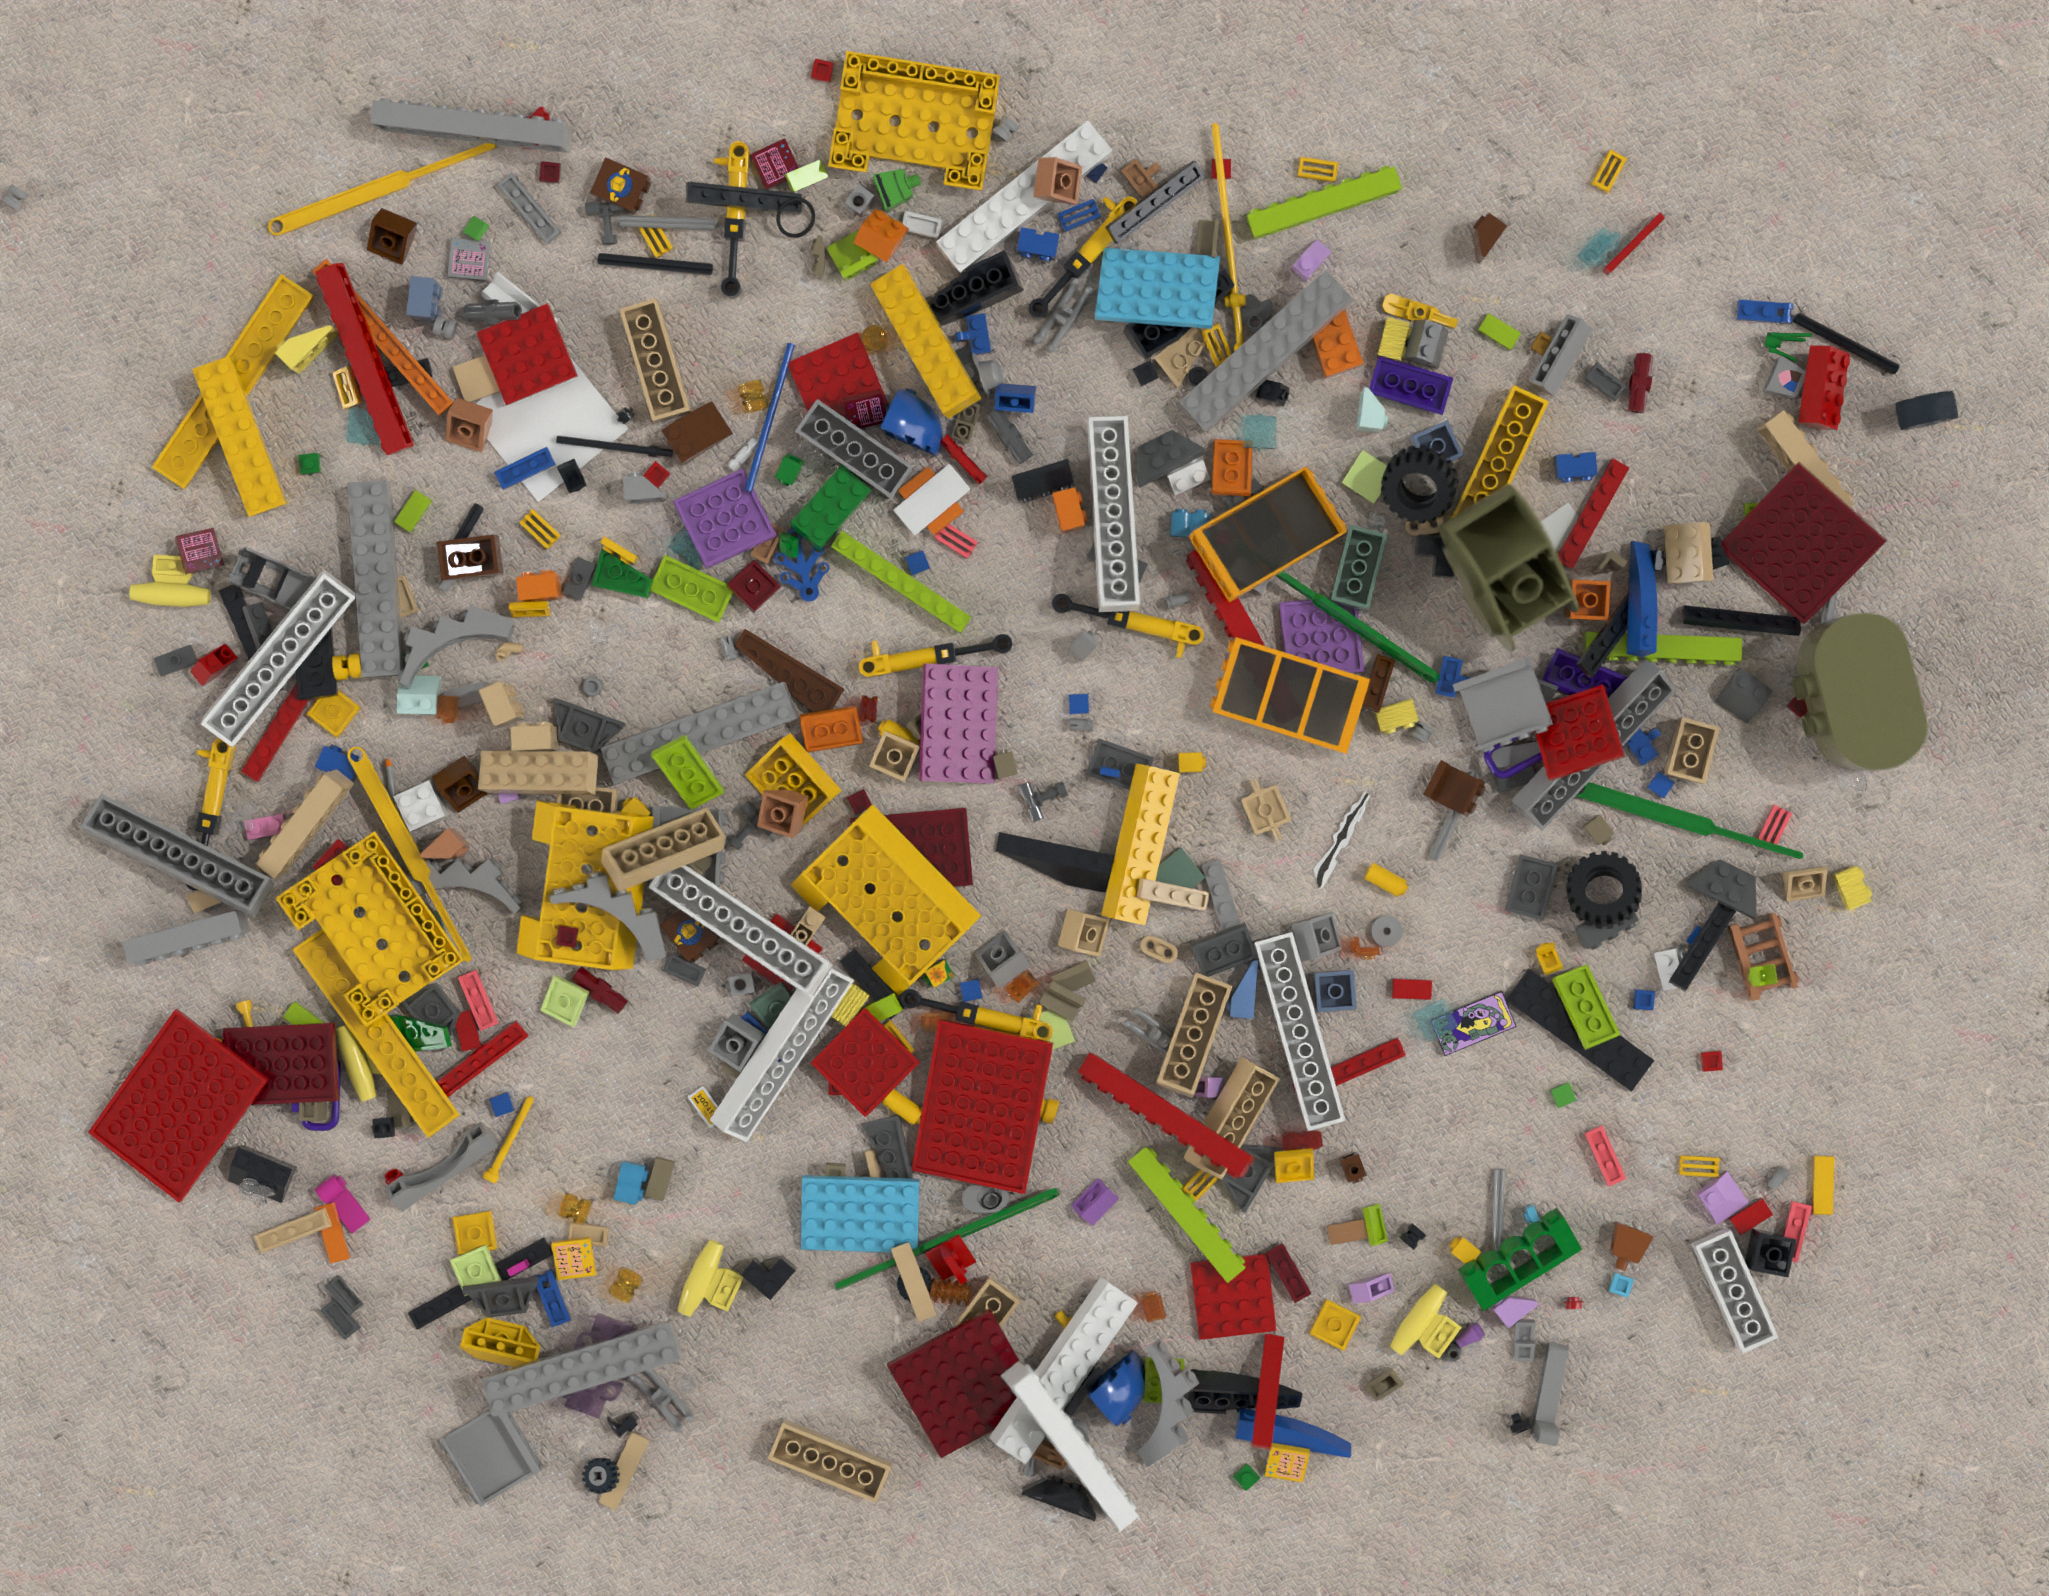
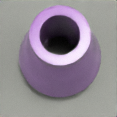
(1470, 1335)

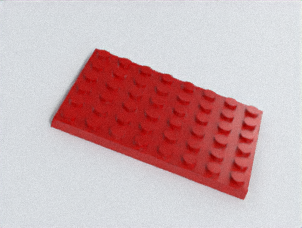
(178, 1105)
(982, 1106)

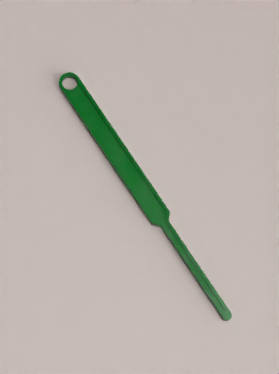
(1362, 629)
(1672, 816)
(963, 1232)

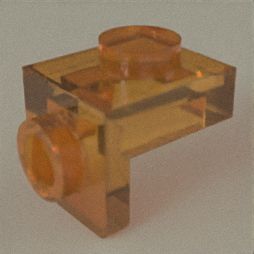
(447, 708)
(1366, 952)
(1022, 986)

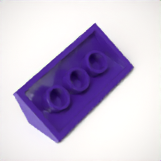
(1410, 385)
(1570, 679)

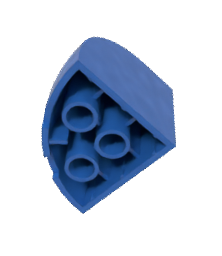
(913, 422)
(1120, 1389)

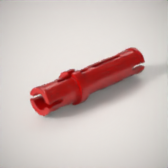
(960, 456)

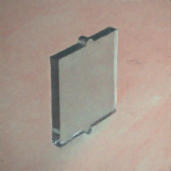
(361, 428)
(1259, 432)
(1435, 1020)

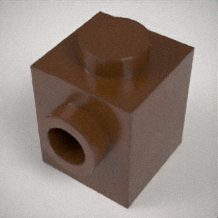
(1353, 1168)

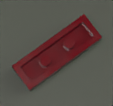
(1288, 1272)

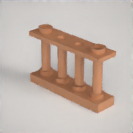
(1743, 952)

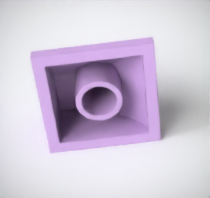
(1721, 1197)

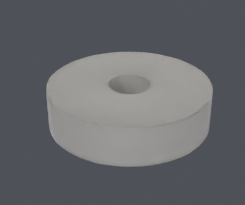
(1395, 931)

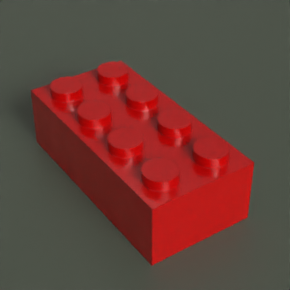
(1824, 387)

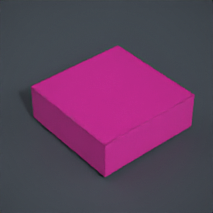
(518, 1267)

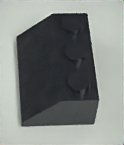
(1042, 481)
(262, 1168)

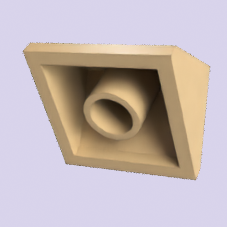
(1804, 883)

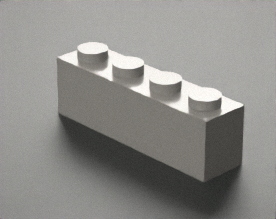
(1560, 355)

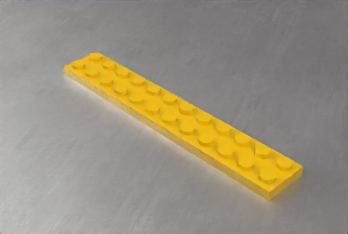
(251, 356)
(380, 1039)

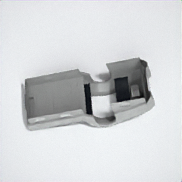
(291, 584)

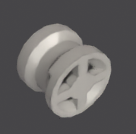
(1422, 732)

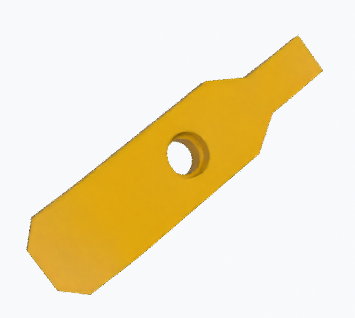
(1407, 309)

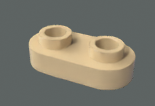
(1423, 528)
(1159, 949)

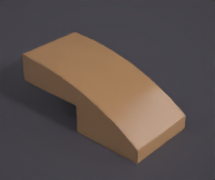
(1347, 1231)

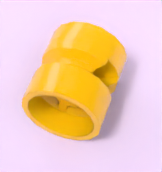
(339, 665)
(1049, 1110)

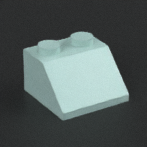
(1370, 413)
(420, 697)

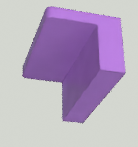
(1095, 1202)

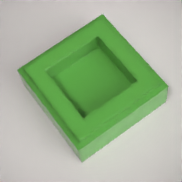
(476, 228)
(1563, 1095)

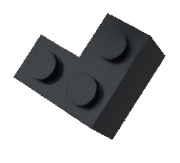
(1433, 547)
(769, 1280)

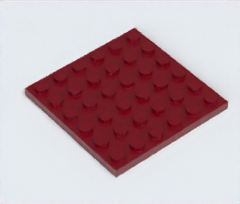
(1802, 543)
(958, 1382)

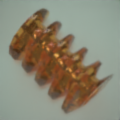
(950, 1291)

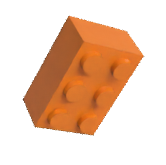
(1337, 347)

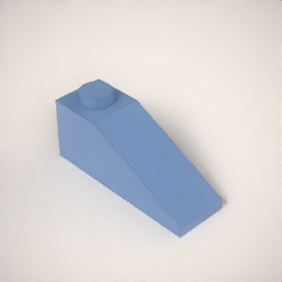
(1243, 997)

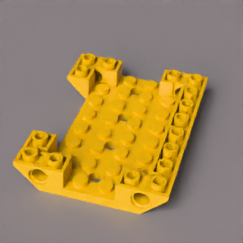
(919, 97)
(903, 883)
(392, 913)
(604, 938)

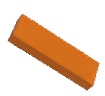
(334, 1236)

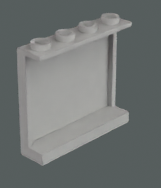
(491, 1455)

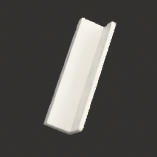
(506, 291)

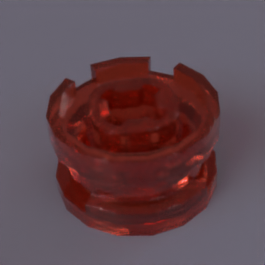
(871, 708)

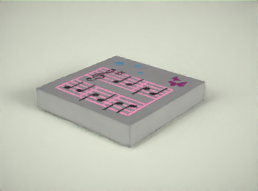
(469, 259)

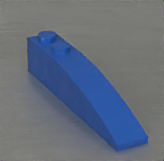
(1641, 602)
(1295, 1433)

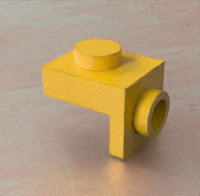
(1548, 958)

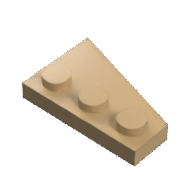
(1180, 356)

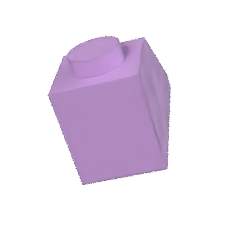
(1311, 260)
(1209, 1086)
(1371, 1288)
(1513, 1308)

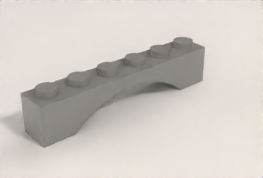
(411, 1188)

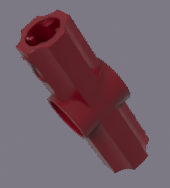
(1640, 383)
(599, 990)

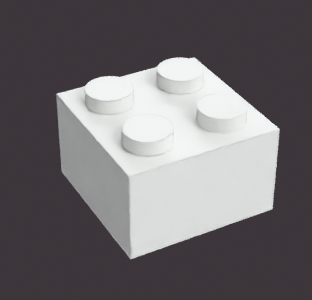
(421, 806)

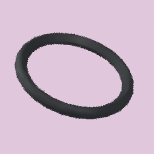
(812, 217)

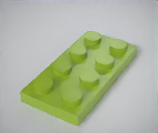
(691, 588)
(688, 772)
(1586, 1006)

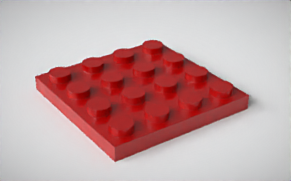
(527, 354)
(835, 373)
(1580, 734)
(865, 1062)
(1236, 1306)

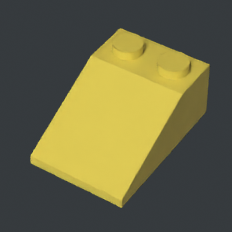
(304, 348)

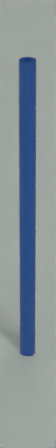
(769, 417)

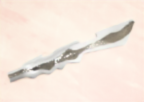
(1341, 839)

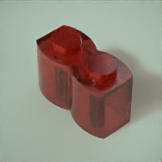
(1298, 1140)

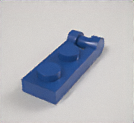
(1764, 311)
(552, 1299)

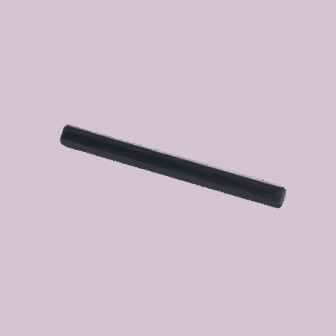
(655, 264)
(1846, 343)

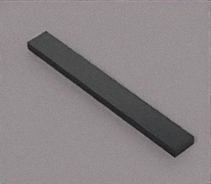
(455, 1298)

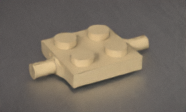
(1265, 809)

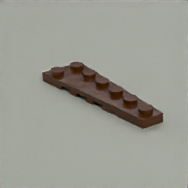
(803, 682)

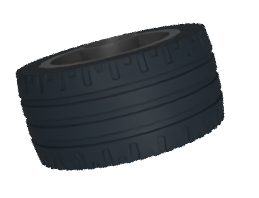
(1926, 410)

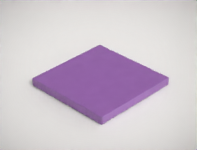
(724, 519)
(1320, 636)

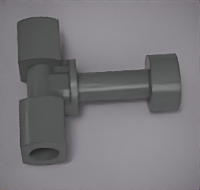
(605, 211)
(1035, 800)
(751, 811)

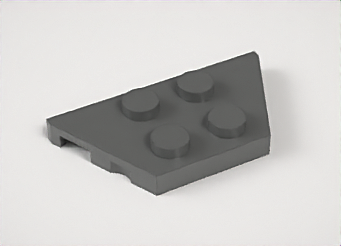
(1164, 456)
(584, 727)
(1727, 886)
(433, 1006)
(1246, 1188)
(502, 1297)

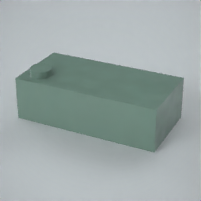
(1358, 568)

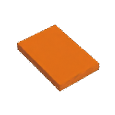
(1231, 468)
(946, 517)
(831, 728)

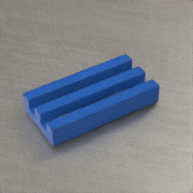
(1094, 209)

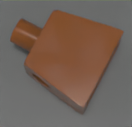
(1628, 1244)

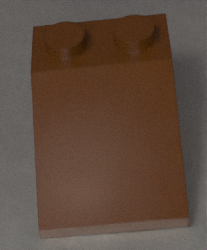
(696, 432)
(470, 557)

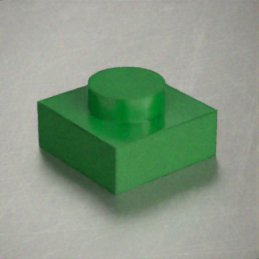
(309, 463)
(788, 544)
(1246, 1476)

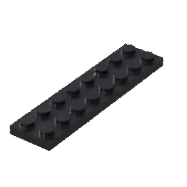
(1543, 1005)

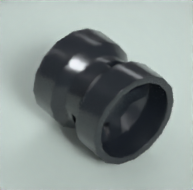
(1412, 1236)

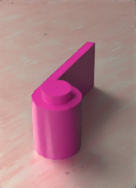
(347, 1206)

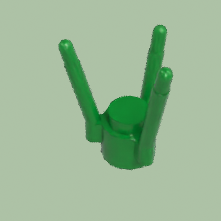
(1775, 339)

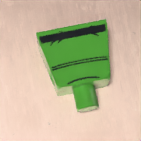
(895, 187)

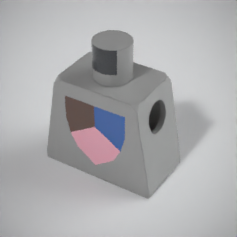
(1785, 379)

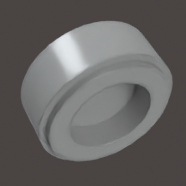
(592, 686)

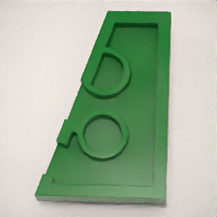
(620, 577)
(422, 1034)

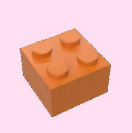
(881, 235)
(1068, 510)
(539, 587)
(1592, 598)

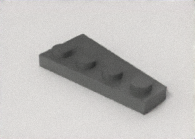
(890, 1145)

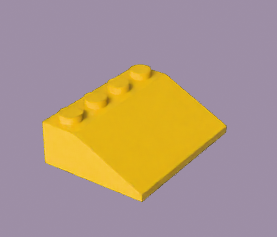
(792, 768)

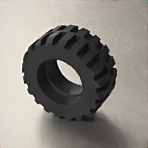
(1412, 505)
(1599, 866)

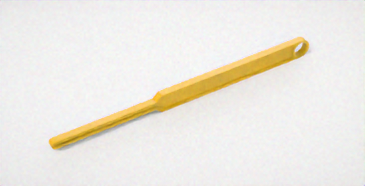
(366, 192)
(403, 840)

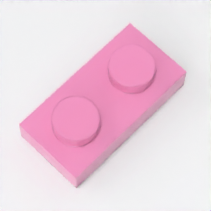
(266, 826)

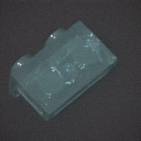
(1596, 249)
(683, 546)

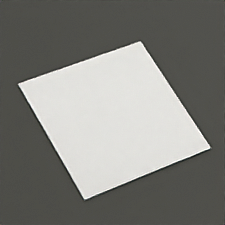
(534, 423)

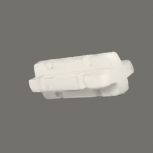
(743, 454)

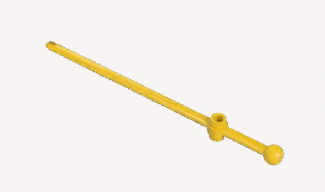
(1235, 299)

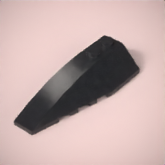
(976, 289)
(1152, 338)
(1061, 862)
(1232, 1391)

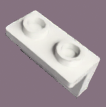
(1188, 476)
(1667, 963)

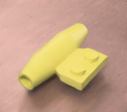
(170, 586)
(357, 1064)
(709, 1281)
(1424, 1323)

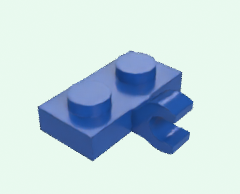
(976, 334)
(1449, 675)
(1641, 745)

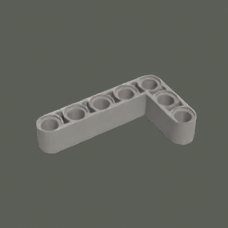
(1543, 1422)

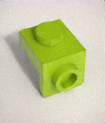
(1762, 975)

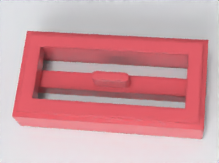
(970, 548)
(1781, 811)

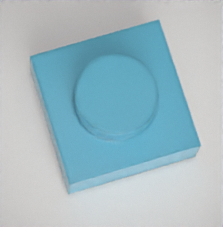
(1531, 1215)
(1621, 1285)

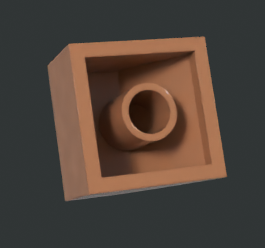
(1057, 180)
(468, 424)
(782, 812)
(447, 845)

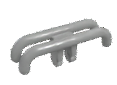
(1063, 315)
(1158, 1037)
(662, 1397)

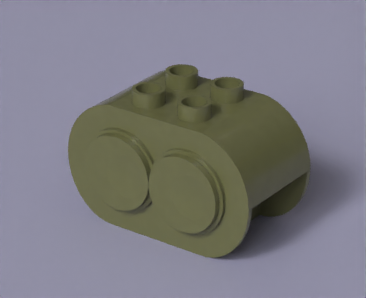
(1506, 564)
(1860, 693)

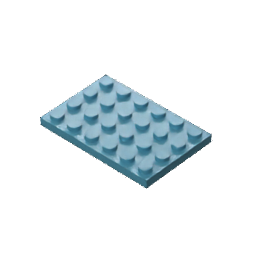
(1157, 288)
(859, 1213)

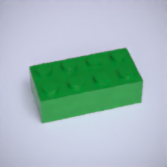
(830, 507)

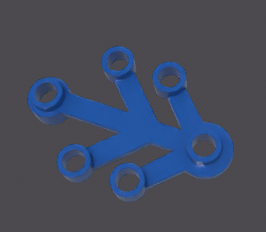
(803, 569)

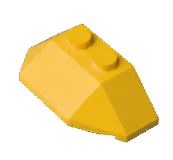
(500, 1342)

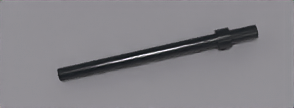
(652, 450)

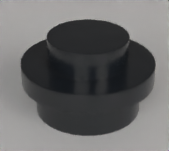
(1197, 375)
(625, 415)

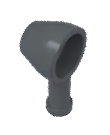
(1452, 1347)

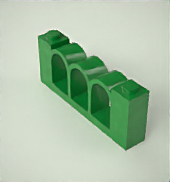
(1475, 1272)

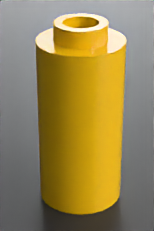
(898, 730)
(1386, 880)
(903, 1107)

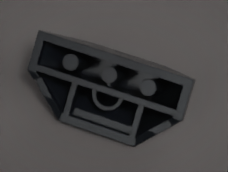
(1061, 1495)

